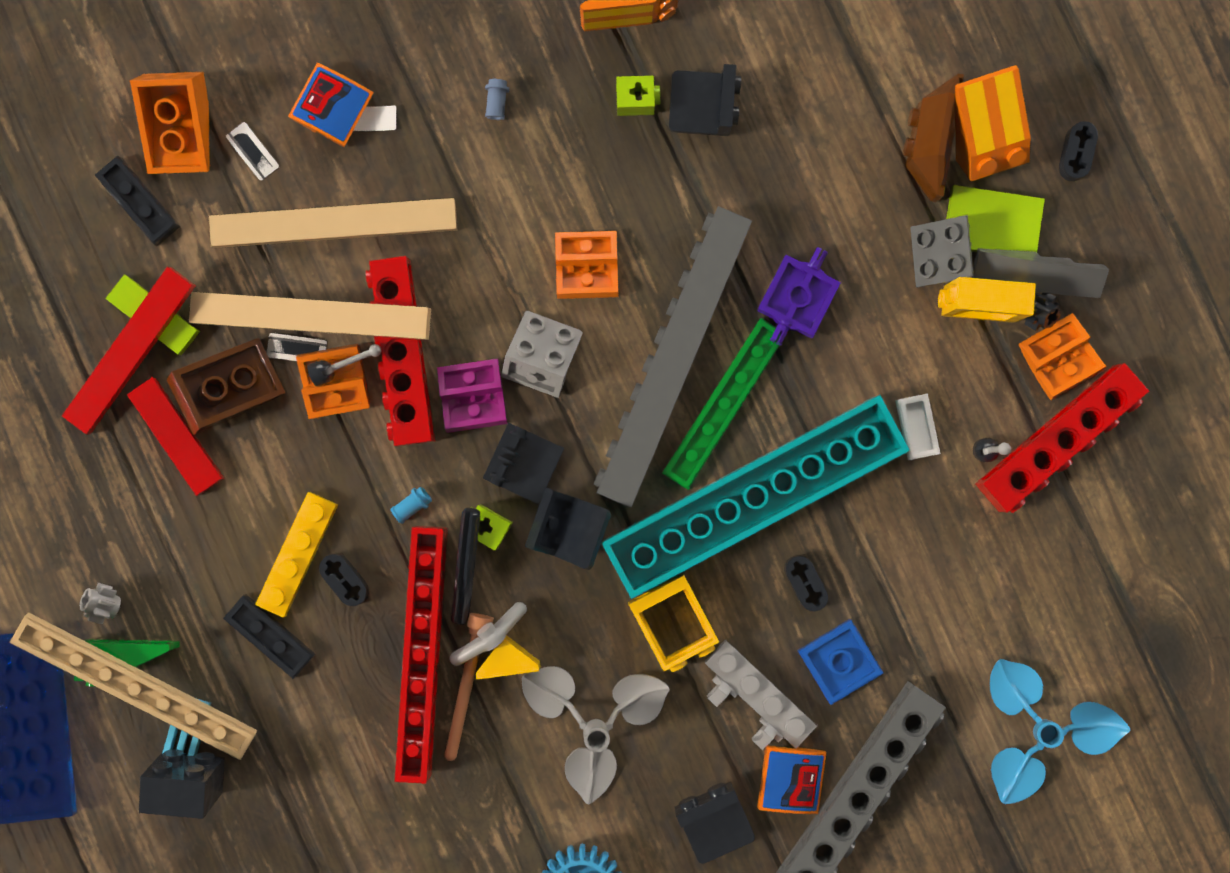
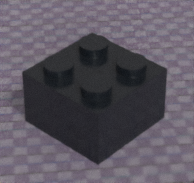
(181, 784)

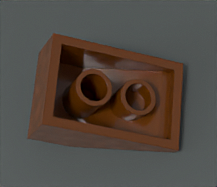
(225, 385)

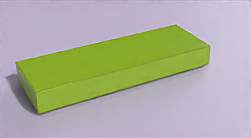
(128, 296)

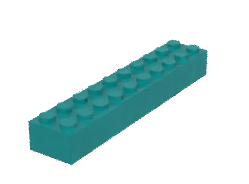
(755, 496)

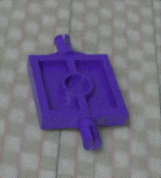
(798, 296)

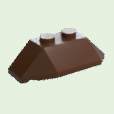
(932, 138)

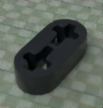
(1085, 152)
(812, 580)
(338, 585)

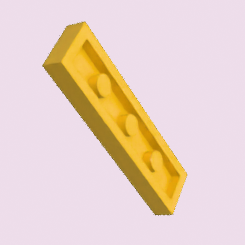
(296, 554)

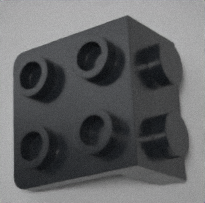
(704, 102)
(568, 528)
(714, 822)

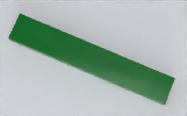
(722, 405)

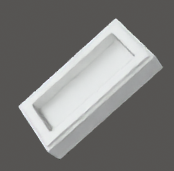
(918, 426)

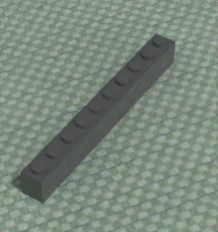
(673, 357)

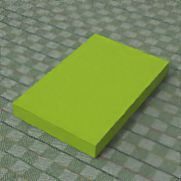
(998, 218)

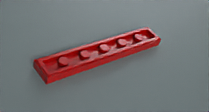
(128, 350)

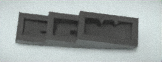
(1049, 273)

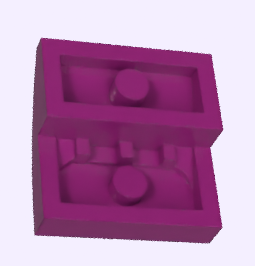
(472, 395)

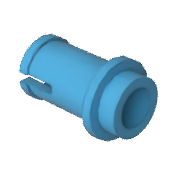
(411, 504)

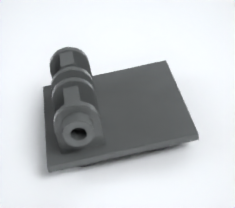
(942, 251)

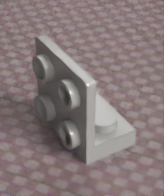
(541, 353)

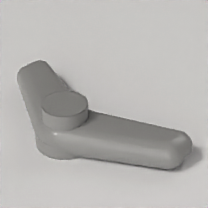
(489, 635)

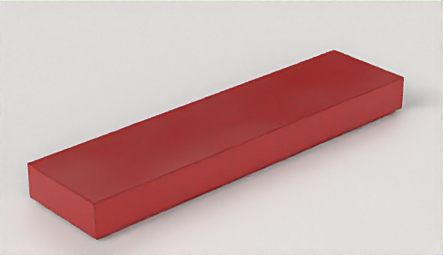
(175, 436)

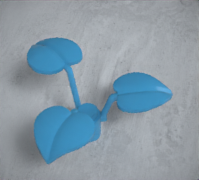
(1093, 727)

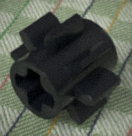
(1045, 312)

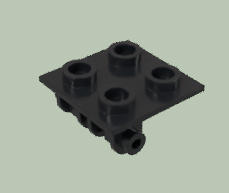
(523, 463)

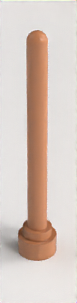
(474, 623)

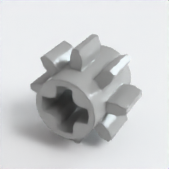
(100, 603)

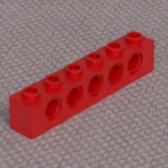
(1127, 394)
(421, 428)

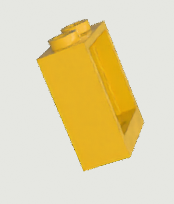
(987, 299)
(650, 598)

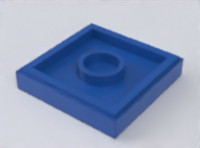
(840, 661)

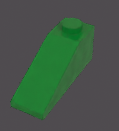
(133, 651)

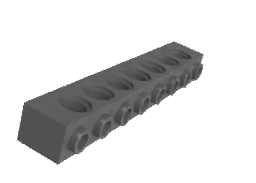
(856, 779)

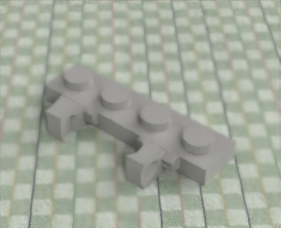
(777, 712)

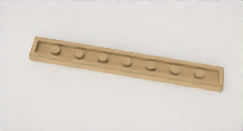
(333, 223)
(310, 315)
(133, 685)

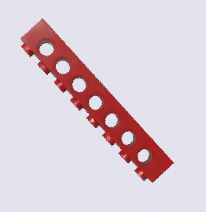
(421, 654)

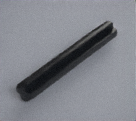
(465, 565)

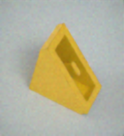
(507, 660)

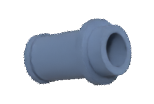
(496, 99)

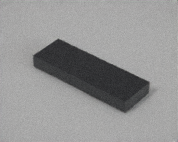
(137, 200)
(269, 636)

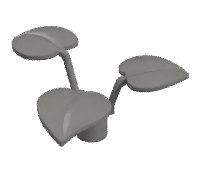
(594, 767)

